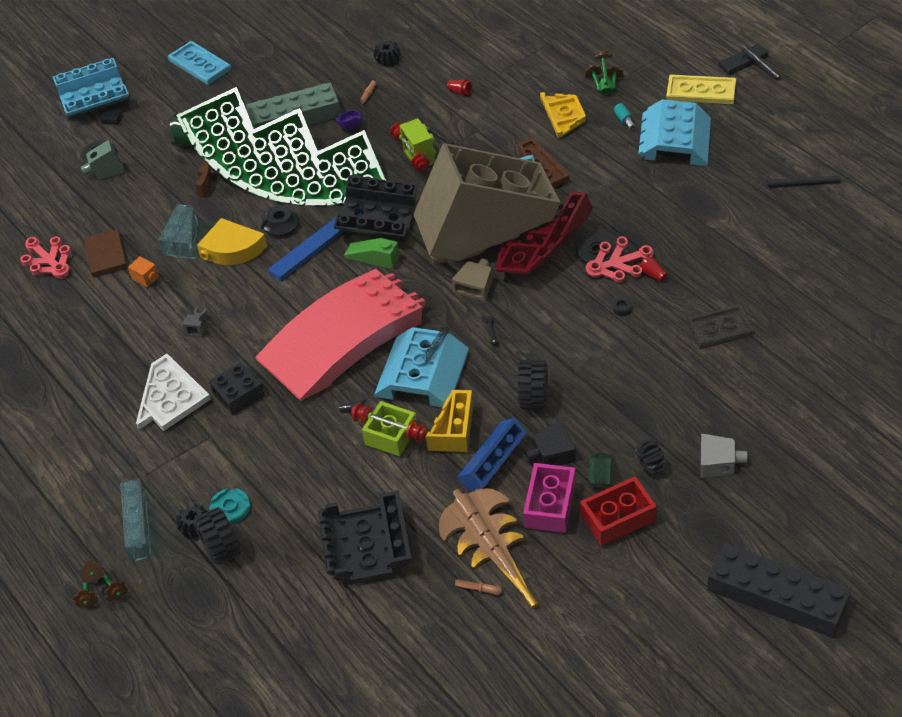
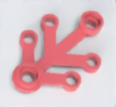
(617, 262)
(59, 270)

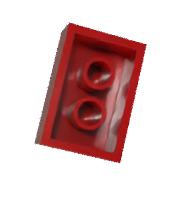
(618, 511)

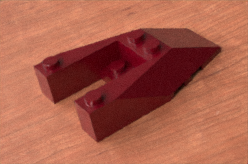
(541, 243)

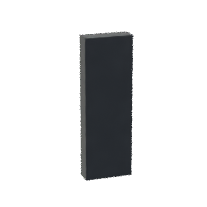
(741, 59)

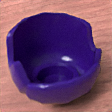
(349, 120)

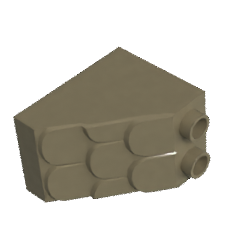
(481, 201)

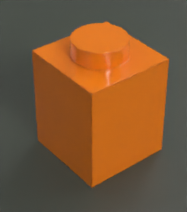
(143, 271)

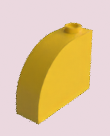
(231, 244)

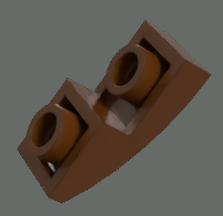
(205, 178)

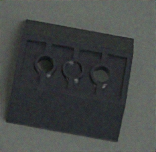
(378, 202)

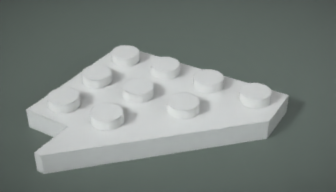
(169, 394)

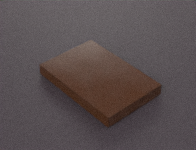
(105, 252)

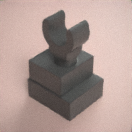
(193, 324)

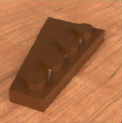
(553, 170)

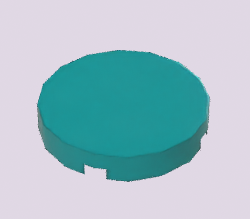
(233, 503)

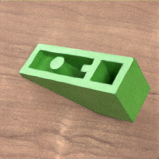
(374, 252)

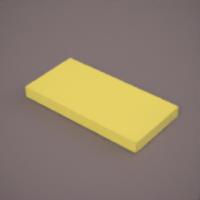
(701, 89)

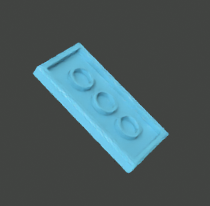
(199, 62)

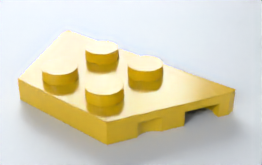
(563, 111)

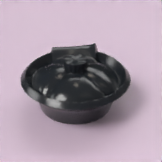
(279, 220)

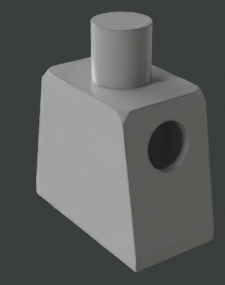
(719, 456)

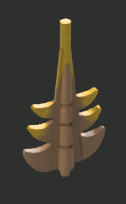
(472, 514)

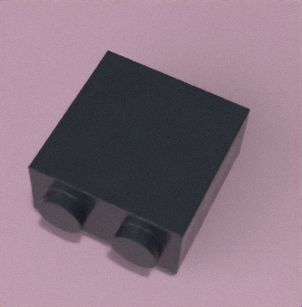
(237, 388)

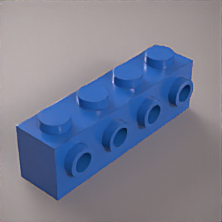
(492, 454)

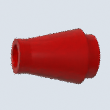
(462, 87)
(653, 269)

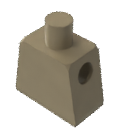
(473, 280)

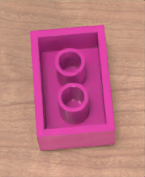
(549, 497)

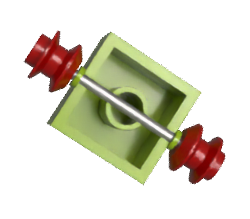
(416, 143)
(388, 427)

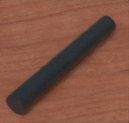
(761, 62)

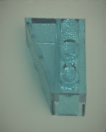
(180, 233)

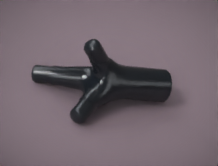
(348, 407)

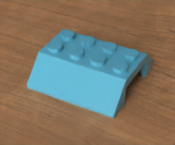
(675, 128)

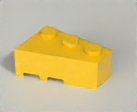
(453, 425)

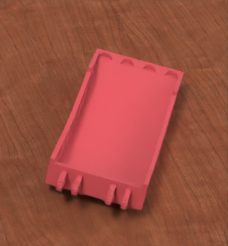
(340, 332)

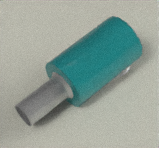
(624, 115)

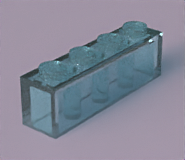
(135, 520)

